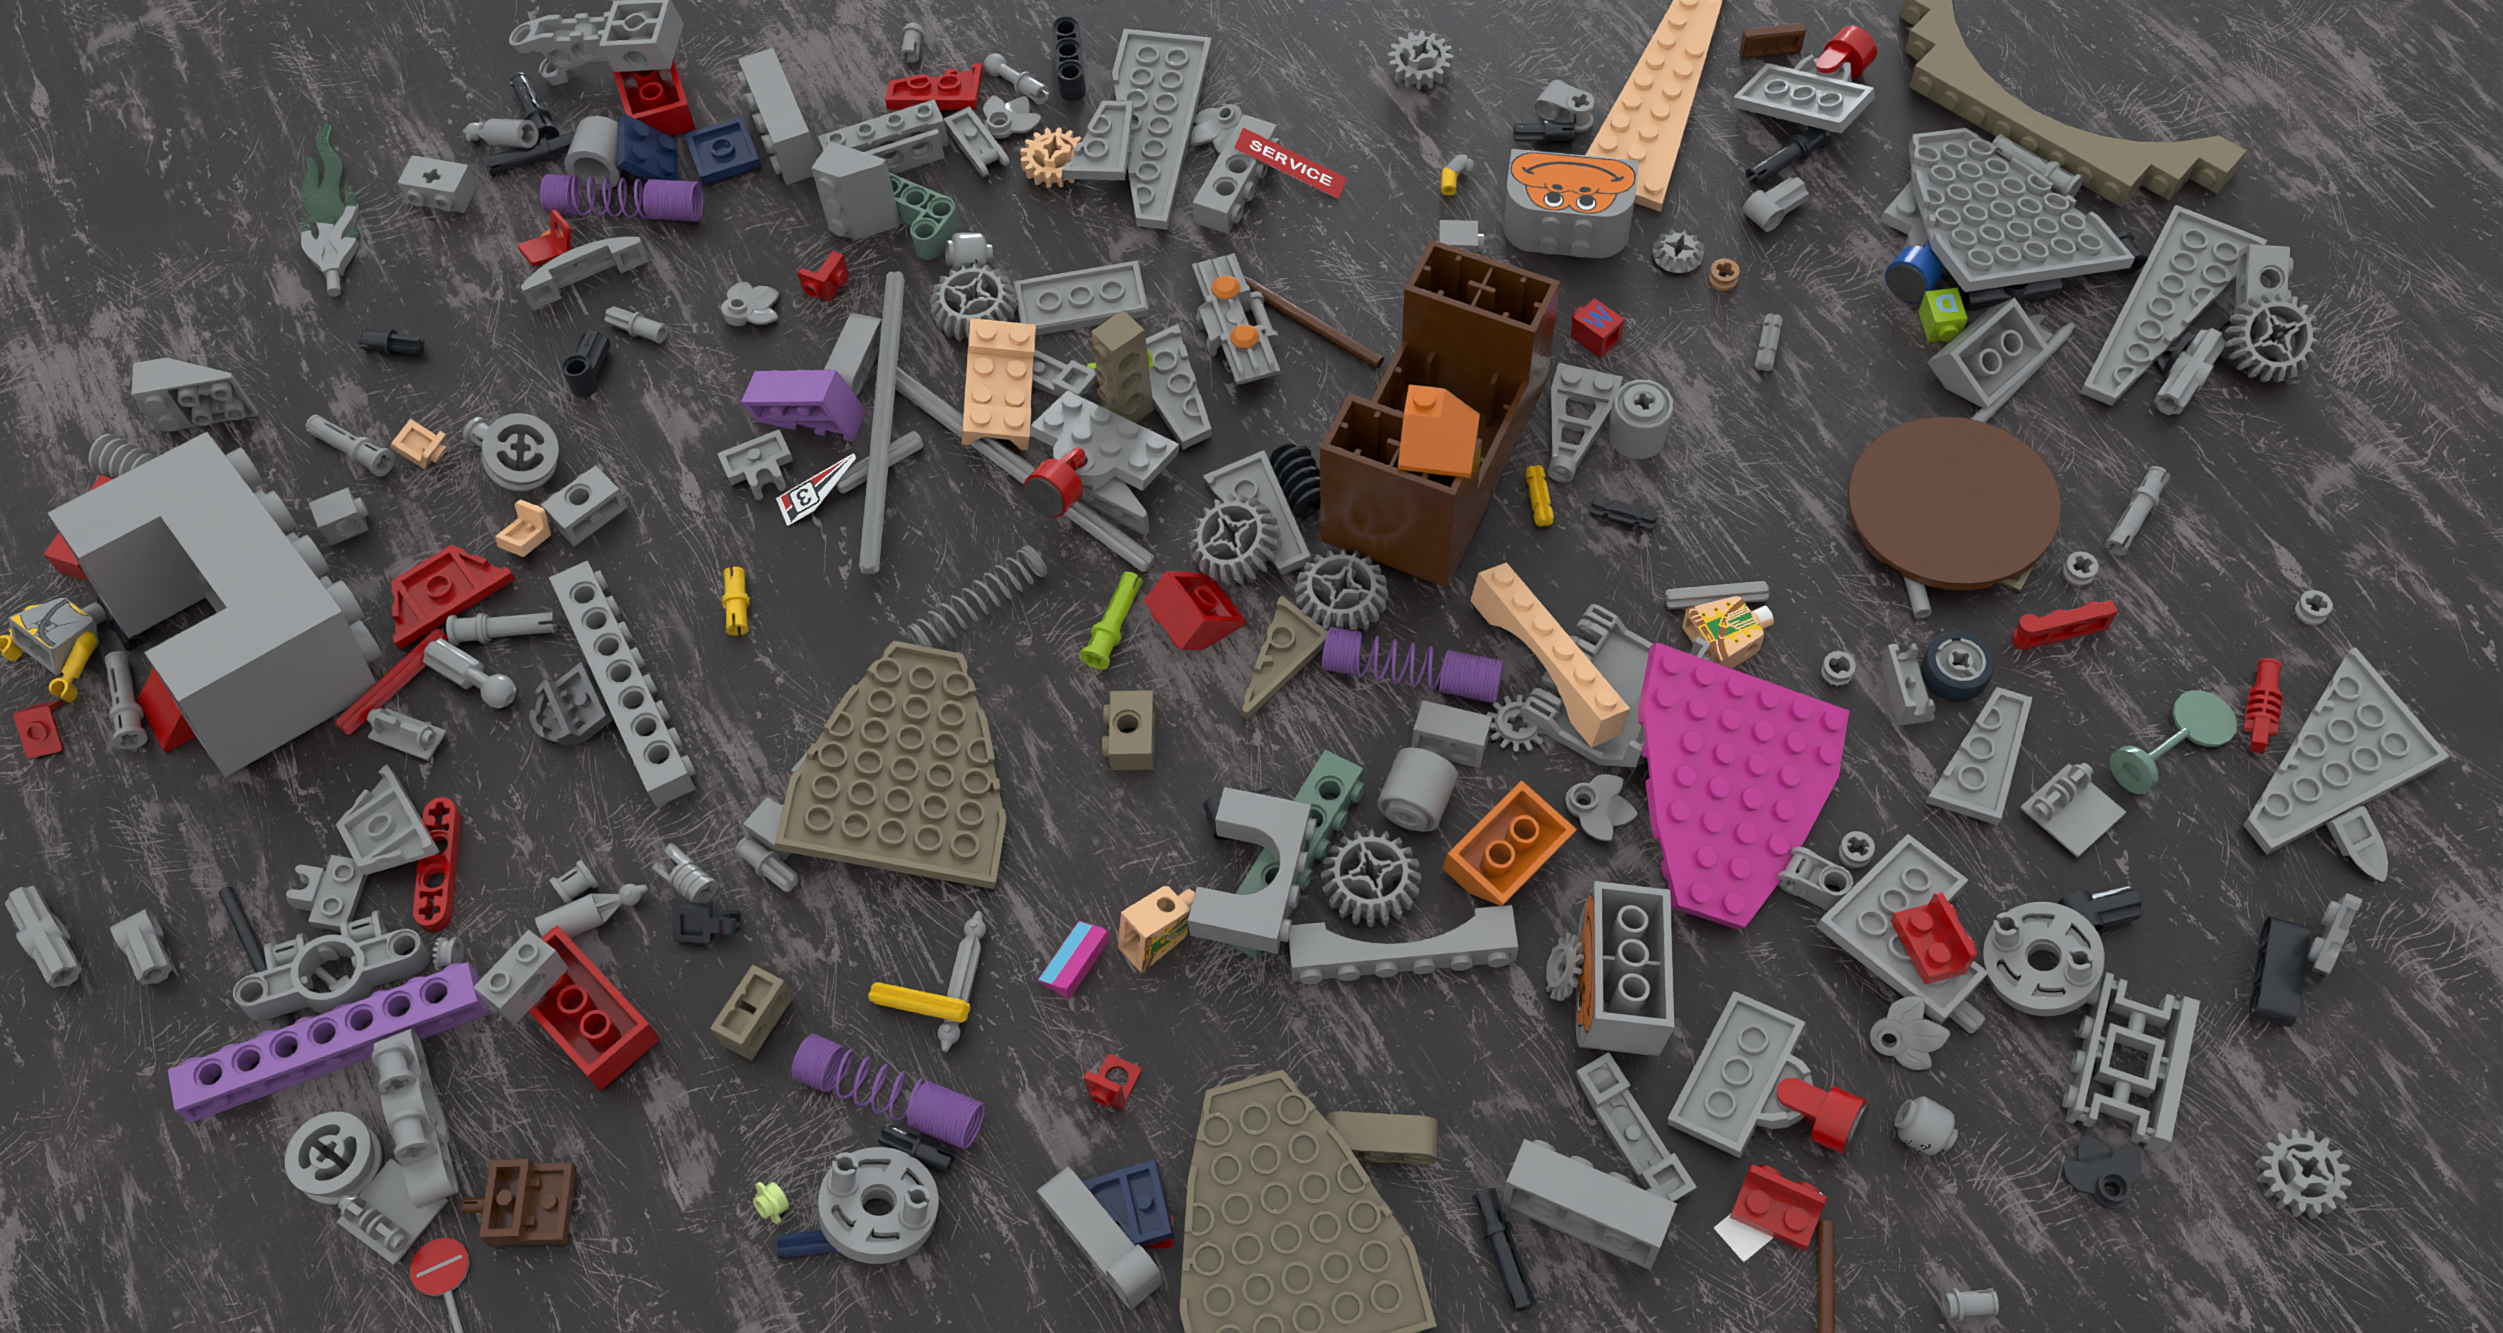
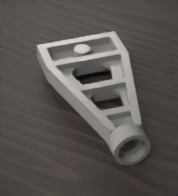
(1584, 387)

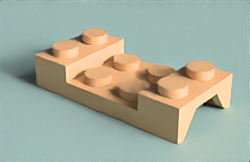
(998, 381)

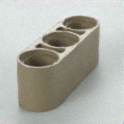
(1388, 1136)

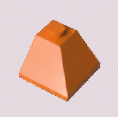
(1437, 433)

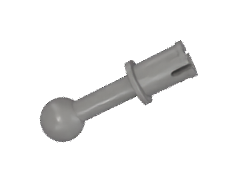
(1024, 83)

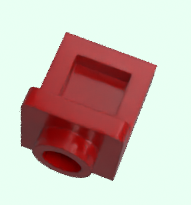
(827, 280)

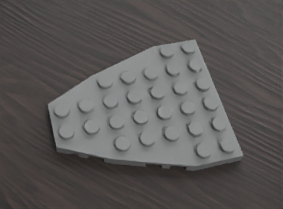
(1999, 218)

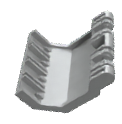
(1622, 662)

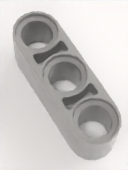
(856, 350)

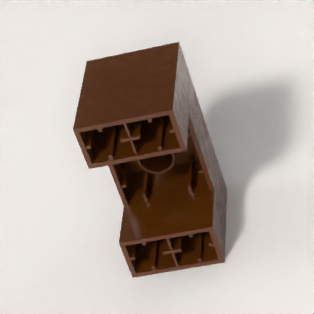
(1488, 342)

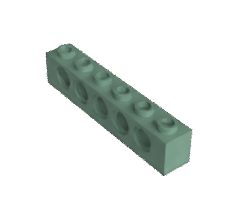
(1329, 776)

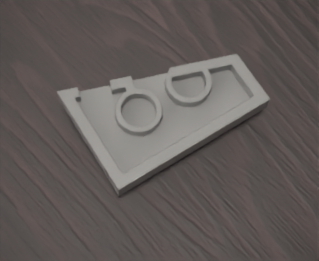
(1105, 145)

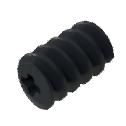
(1298, 478)

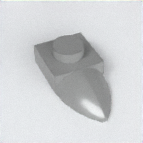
(2360, 840)

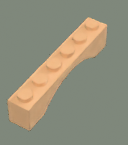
(1587, 696)

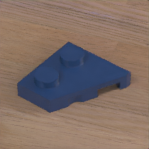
(1135, 1202)

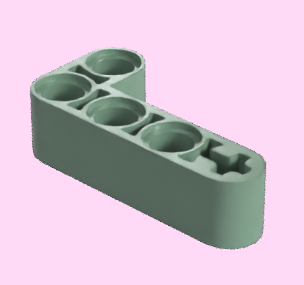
(928, 213)

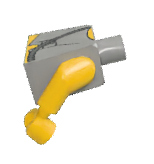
(57, 637)

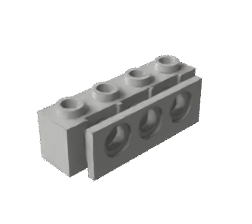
(902, 137)

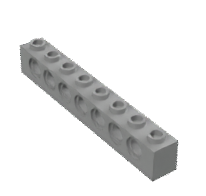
(664, 780)

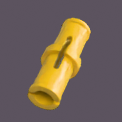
(735, 601)

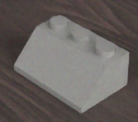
(855, 192)
(1990, 354)

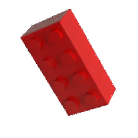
(656, 99)
(591, 1017)

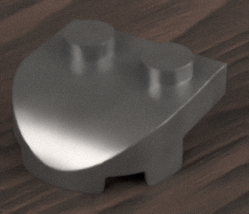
(570, 707)

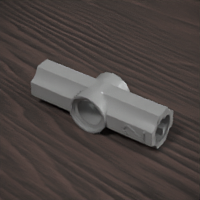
(2190, 371)
(43, 936)

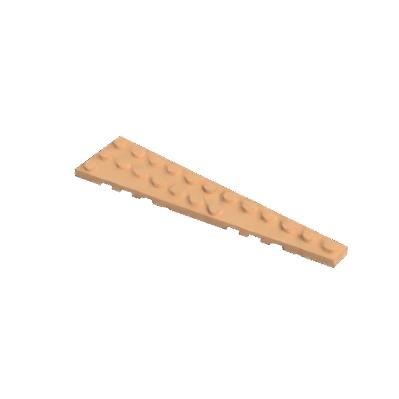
(1658, 98)

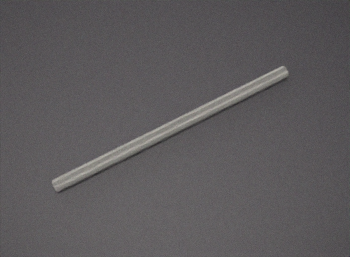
(882, 424)
(1021, 470)

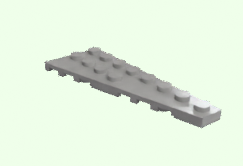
(2178, 282)

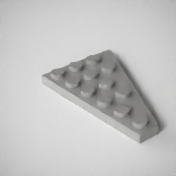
(2345, 755)

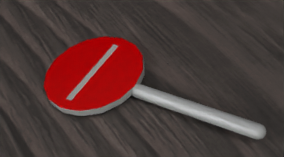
(439, 1270)

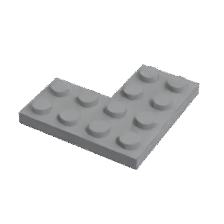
(1864, 929)

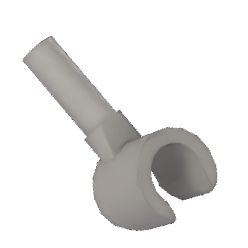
(330, 980)

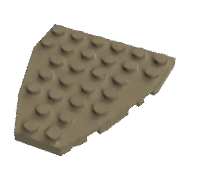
(902, 775)
(1289, 1225)

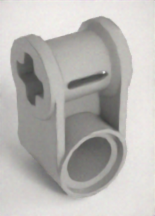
(1565, 103)
(1813, 878)

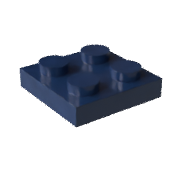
(645, 150)
(722, 150)

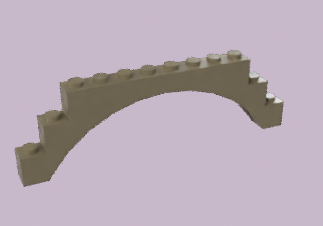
(2108, 164)

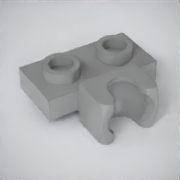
(757, 462)
(330, 893)

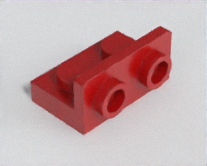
(1935, 940)
(1778, 1206)

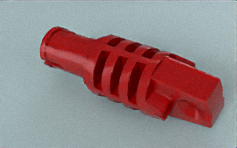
(2264, 705)

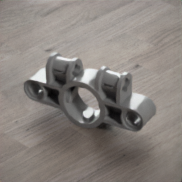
(291, 965)
(414, 1118)

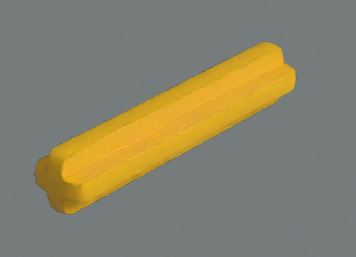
(919, 1002)

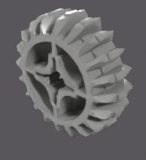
(970, 295)
(2279, 350)
(1253, 538)
(1329, 579)
(1395, 867)

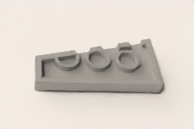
(1256, 478)

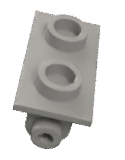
(404, 733)

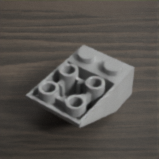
(187, 394)

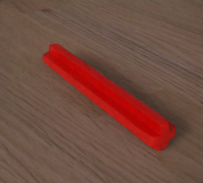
(386, 686)

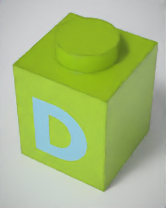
(1942, 314)

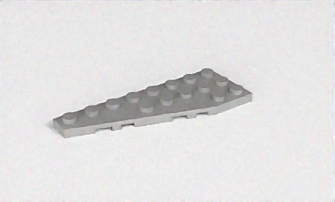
(1165, 83)

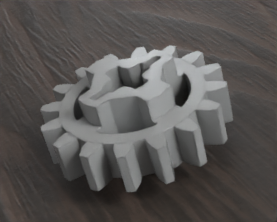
(1420, 60)
(2321, 1171)

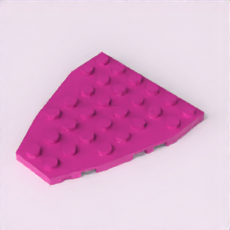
(1731, 779)

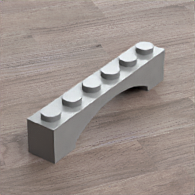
(1324, 955)

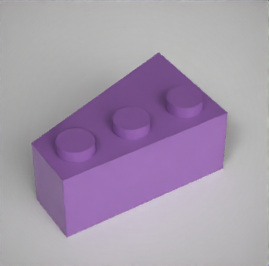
(806, 399)

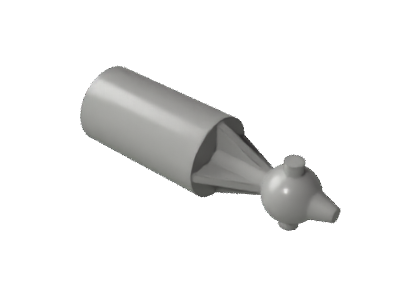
(503, 132)
(588, 911)

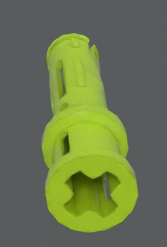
(1107, 632)

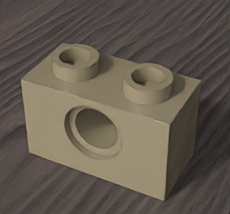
(1131, 749)

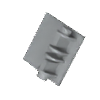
(2073, 808)
(386, 1215)

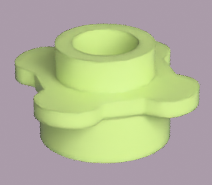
(770, 1201)

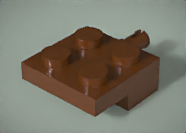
(525, 1203)

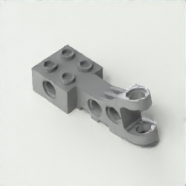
(630, 37)

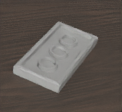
(1081, 297)

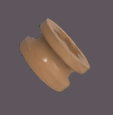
(1724, 266)

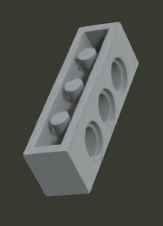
(1232, 179)

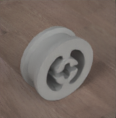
(494, 450)
(347, 1139)

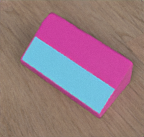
(1074, 959)

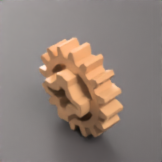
(1048, 155)

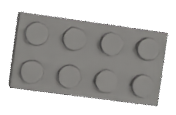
(777, 116)
(1588, 1203)

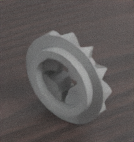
(1687, 260)

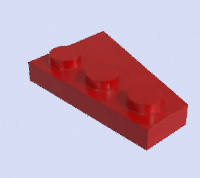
(949, 91)

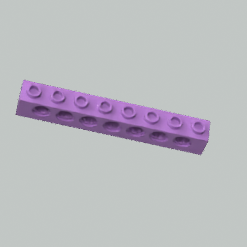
(192, 1080)

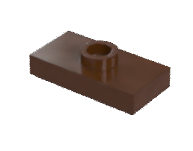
(1772, 40)

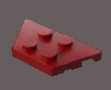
(441, 588)

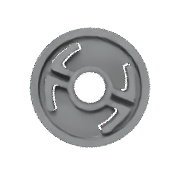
(2014, 942)
(854, 1182)

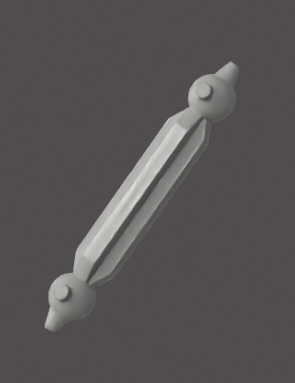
(963, 975)

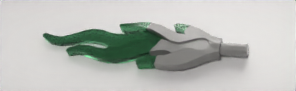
(337, 234)

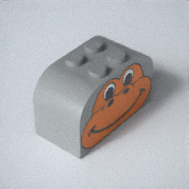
(1569, 203)
(1626, 969)

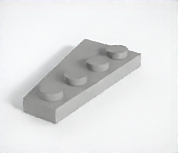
(1175, 388)
(1984, 764)

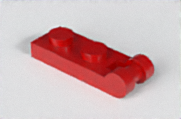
(2063, 624)

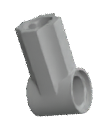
(1770, 207)
(140, 941)

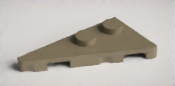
(1288, 647)

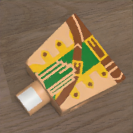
(1729, 628)
(1154, 926)

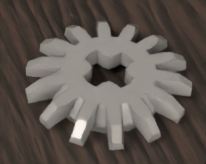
(1504, 729)
(1566, 954)

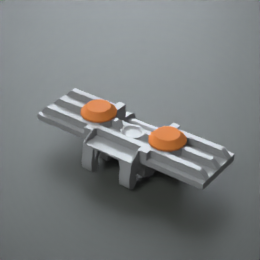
(1224, 318)

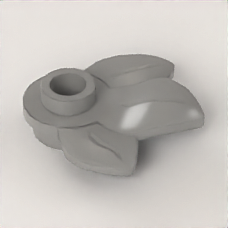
(1009, 117)
(1215, 126)
(749, 304)
(1605, 806)
(1913, 1033)

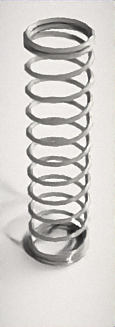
(1034, 562)

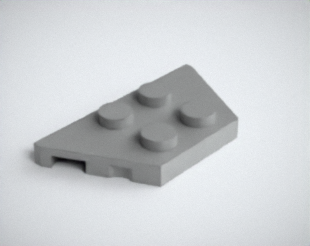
(385, 827)
(2338, 920)

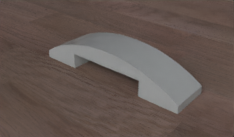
(580, 263)
(1057, 378)
(1630, 1129)

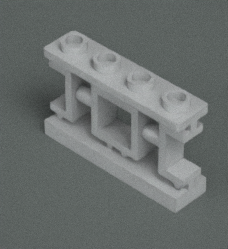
(2165, 1070)

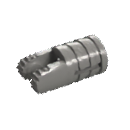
(687, 877)

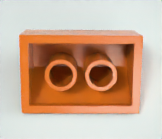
(1508, 846)

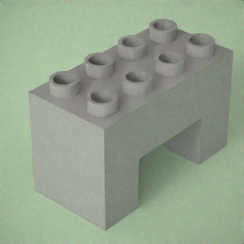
(280, 636)

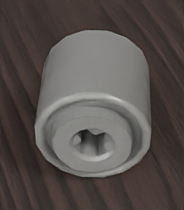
(594, 152)
(1640, 419)
(1417, 789)

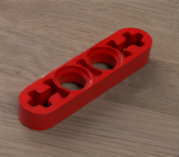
(443, 863)

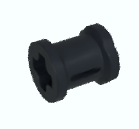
(2140, 256)

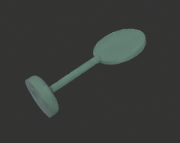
(2198, 716)

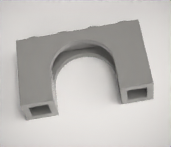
(1260, 917)

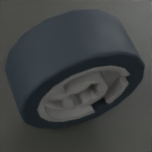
(1959, 681)

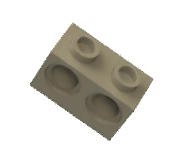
(751, 1012)

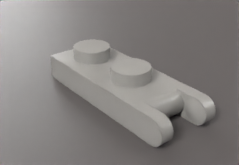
(975, 140)

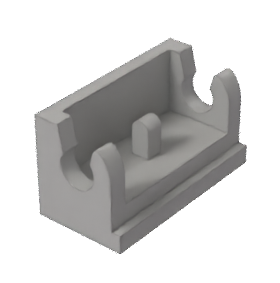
(1906, 686)
(1452, 733)

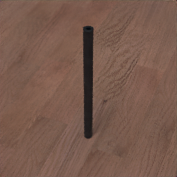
(249, 942)

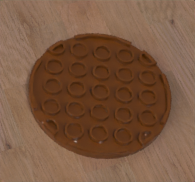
(1954, 503)

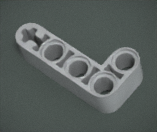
(1106, 1246)

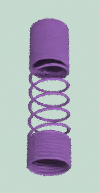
(661, 198)
(1460, 673)
(931, 1111)

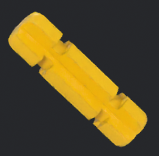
(1539, 495)

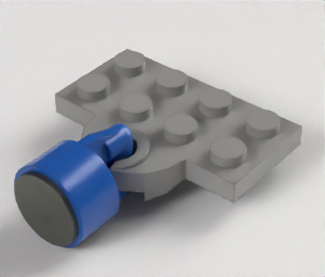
(1916, 266)

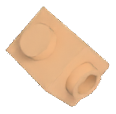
(419, 444)
(526, 531)

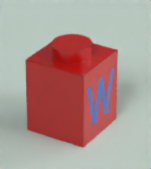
(1596, 327)

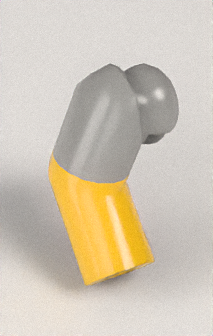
(1457, 165)

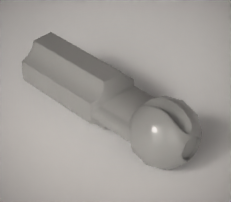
(467, 672)

